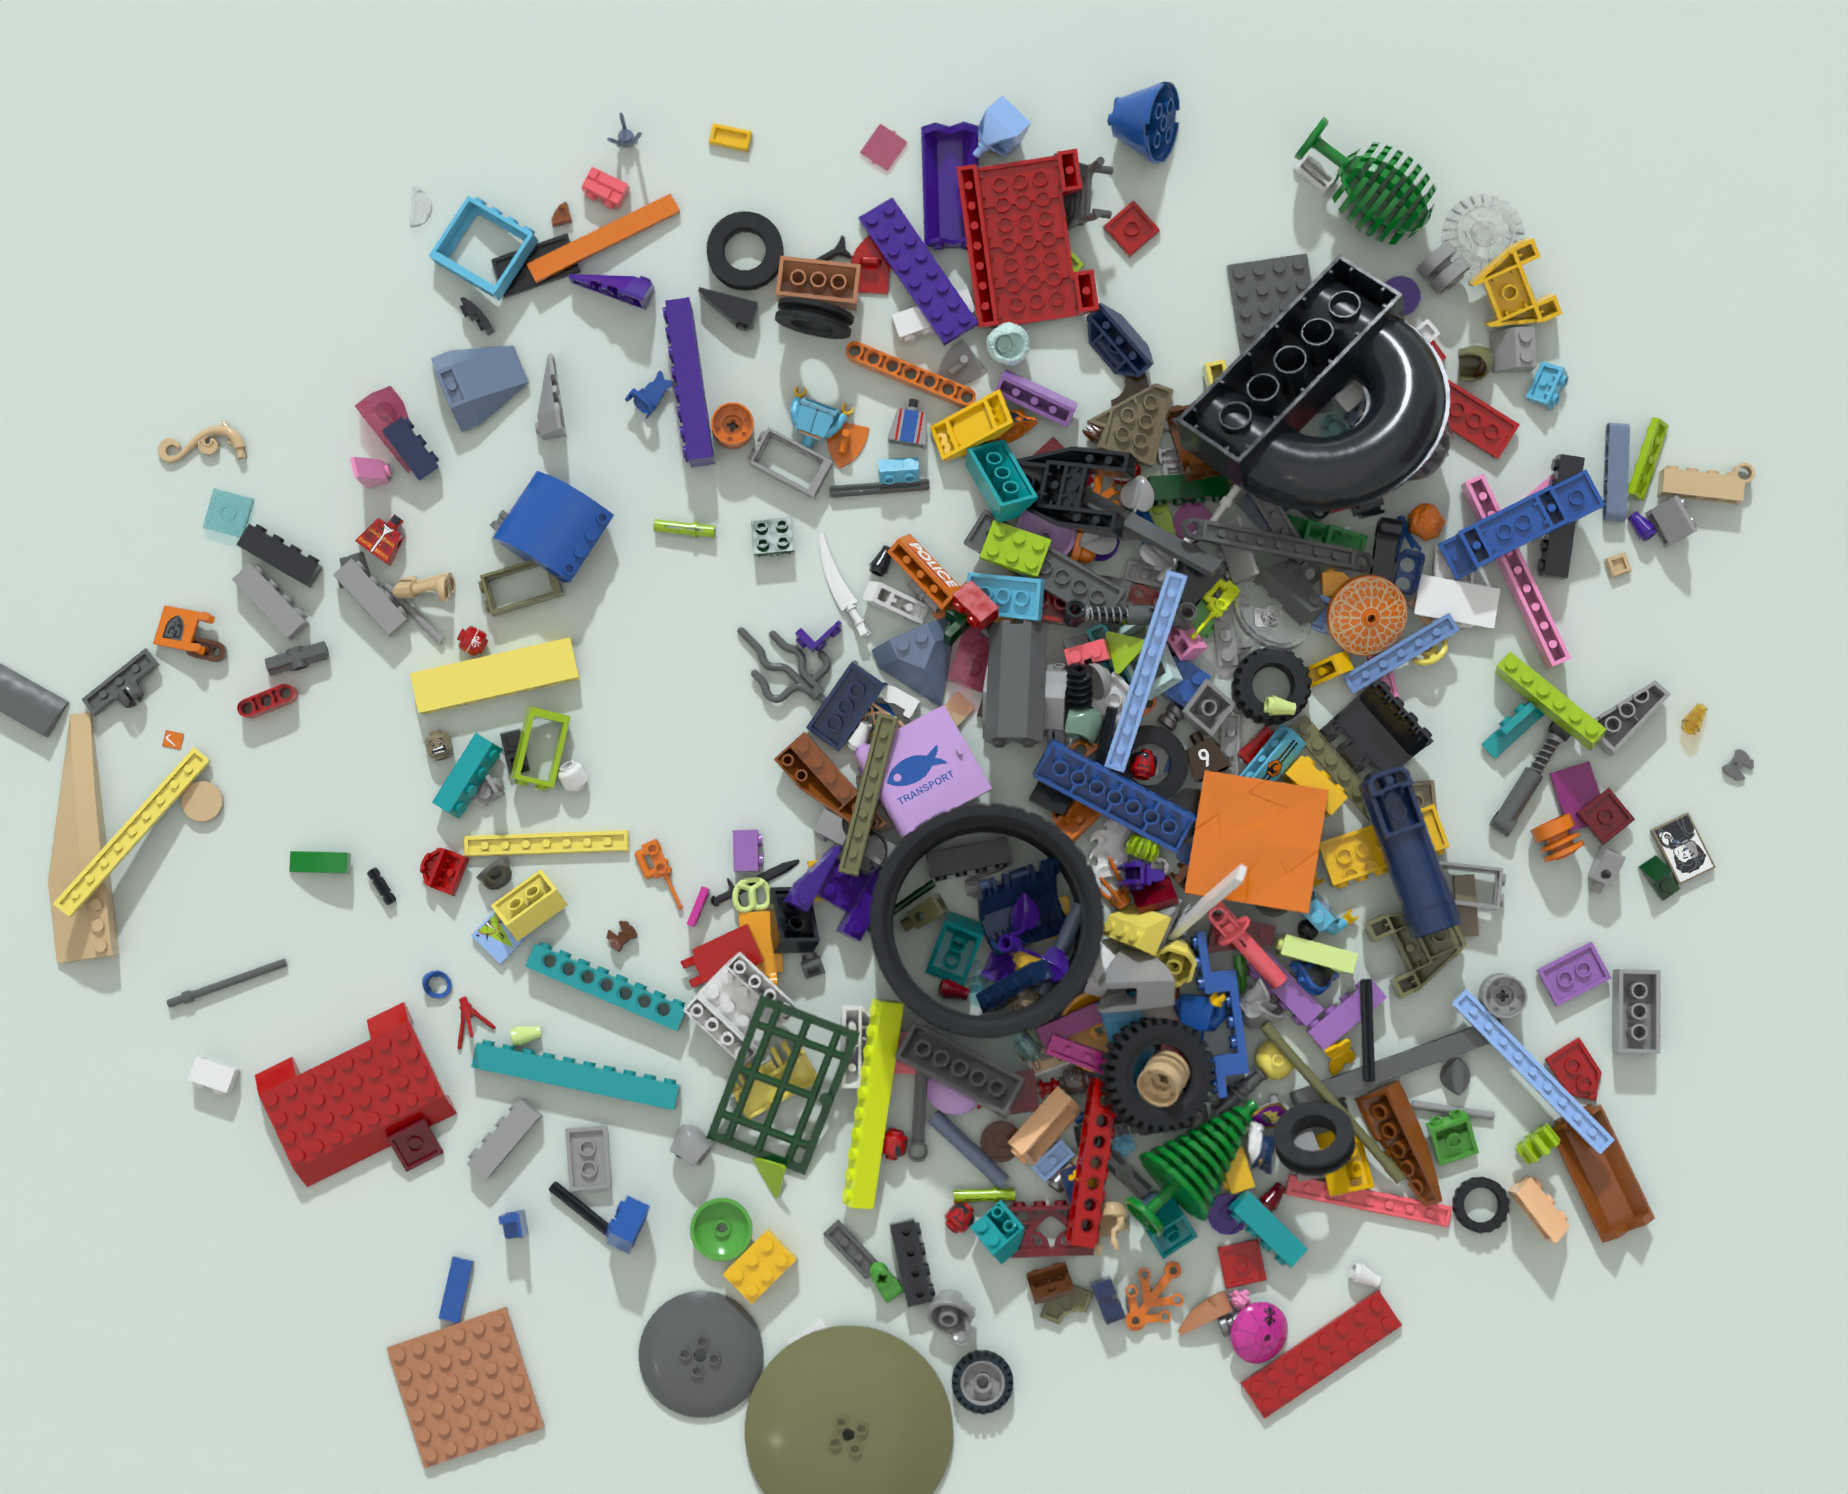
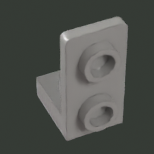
(490, 790)

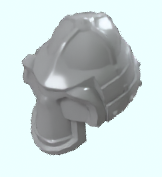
(1258, 1006)
(952, 1316)

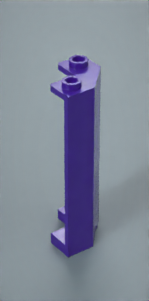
(942, 152)

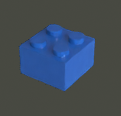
(1192, 679)
(628, 1223)

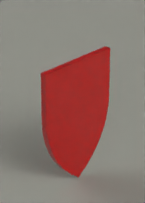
(874, 268)

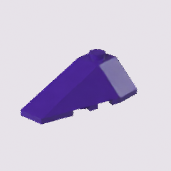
(622, 288)

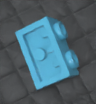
(1547, 385)
(899, 470)

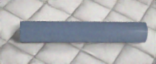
(1065, 940)
(968, 1149)

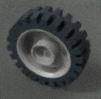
(982, 1399)

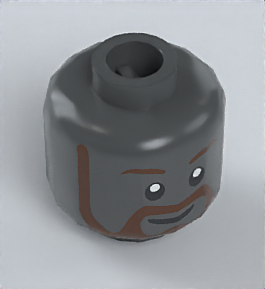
(1074, 1081)

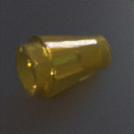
(1693, 720)

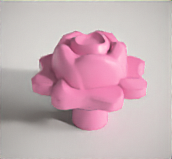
(1240, 1299)

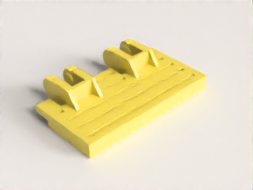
(762, 1093)

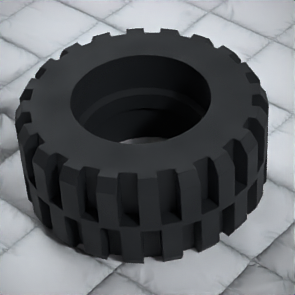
(1264, 658)

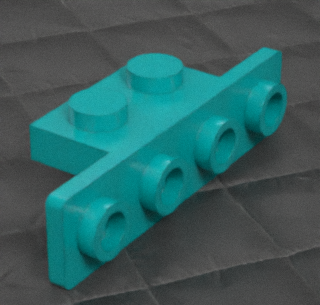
(1512, 728)

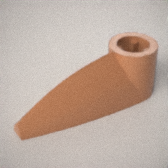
(1205, 1312)

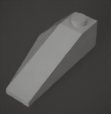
(550, 410)

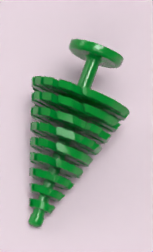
(1192, 1167)

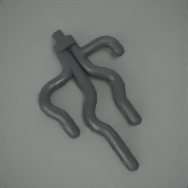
(807, 684)

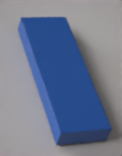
(456, 1289)

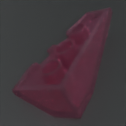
(970, 660)

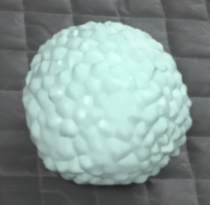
(1008, 344)

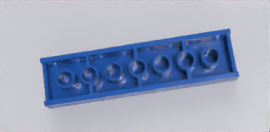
(1114, 795)

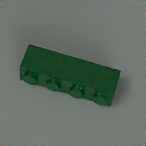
(1177, 491)

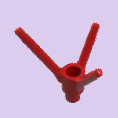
(468, 1012)

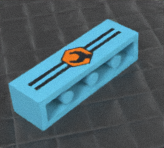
(1275, 755)

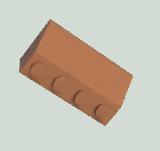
(819, 280)

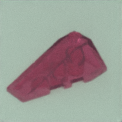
(379, 411)

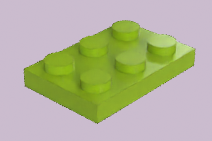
(1015, 549)

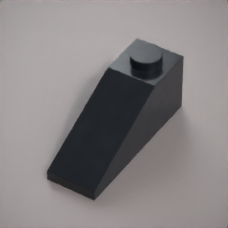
(735, 309)

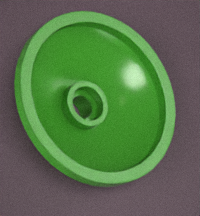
(706, 1232)

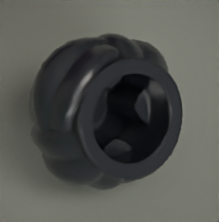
(1306, 930)

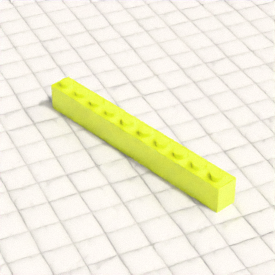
(872, 1103)

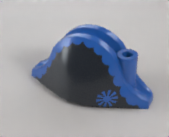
(1313, 977)

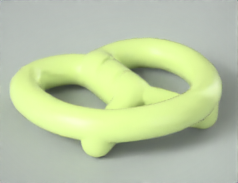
(751, 894)

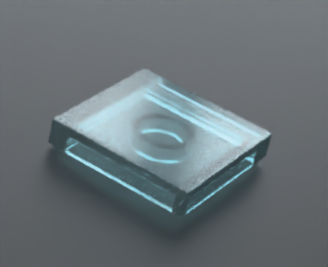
(228, 513)

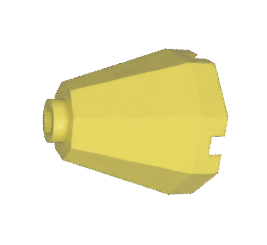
(1179, 959)

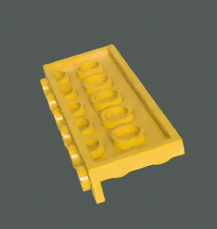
(1359, 854)

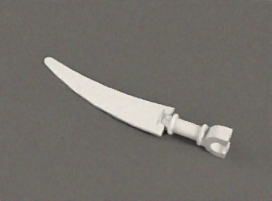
(839, 589)

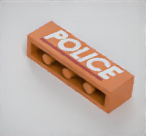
(924, 570)

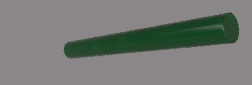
(912, 897)

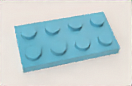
(1012, 594)

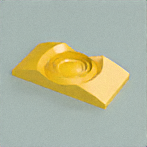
(972, 426)

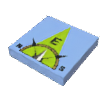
(496, 938)

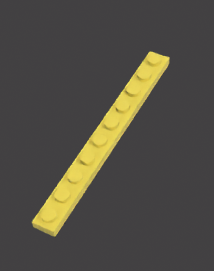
(131, 832)

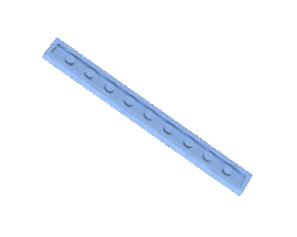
(1145, 670)
(1532, 1071)

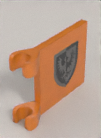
(179, 627)

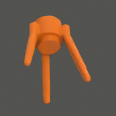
(1118, 897)

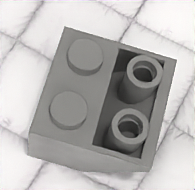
(1672, 521)

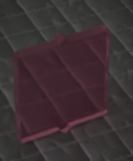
(883, 147)

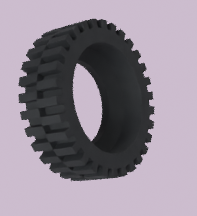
(1119, 1074)

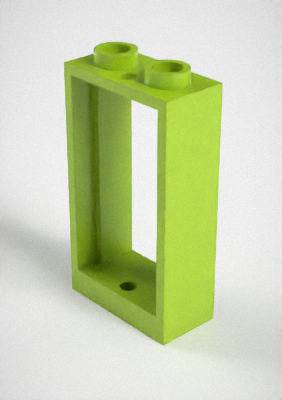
(532, 712)

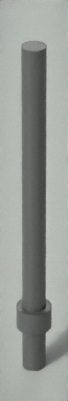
(189, 996)

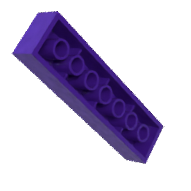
(689, 381)

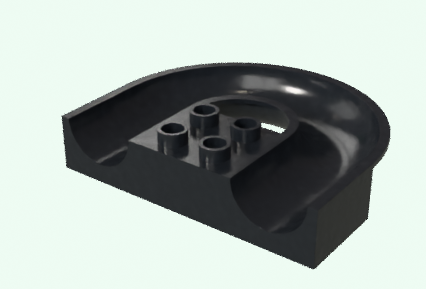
(1332, 332)

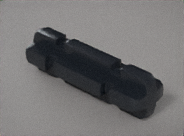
(381, 886)

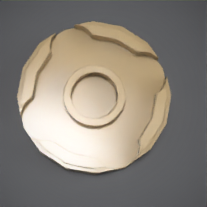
(202, 801)

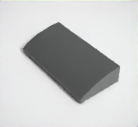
(29, 702)

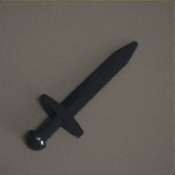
(767, 876)

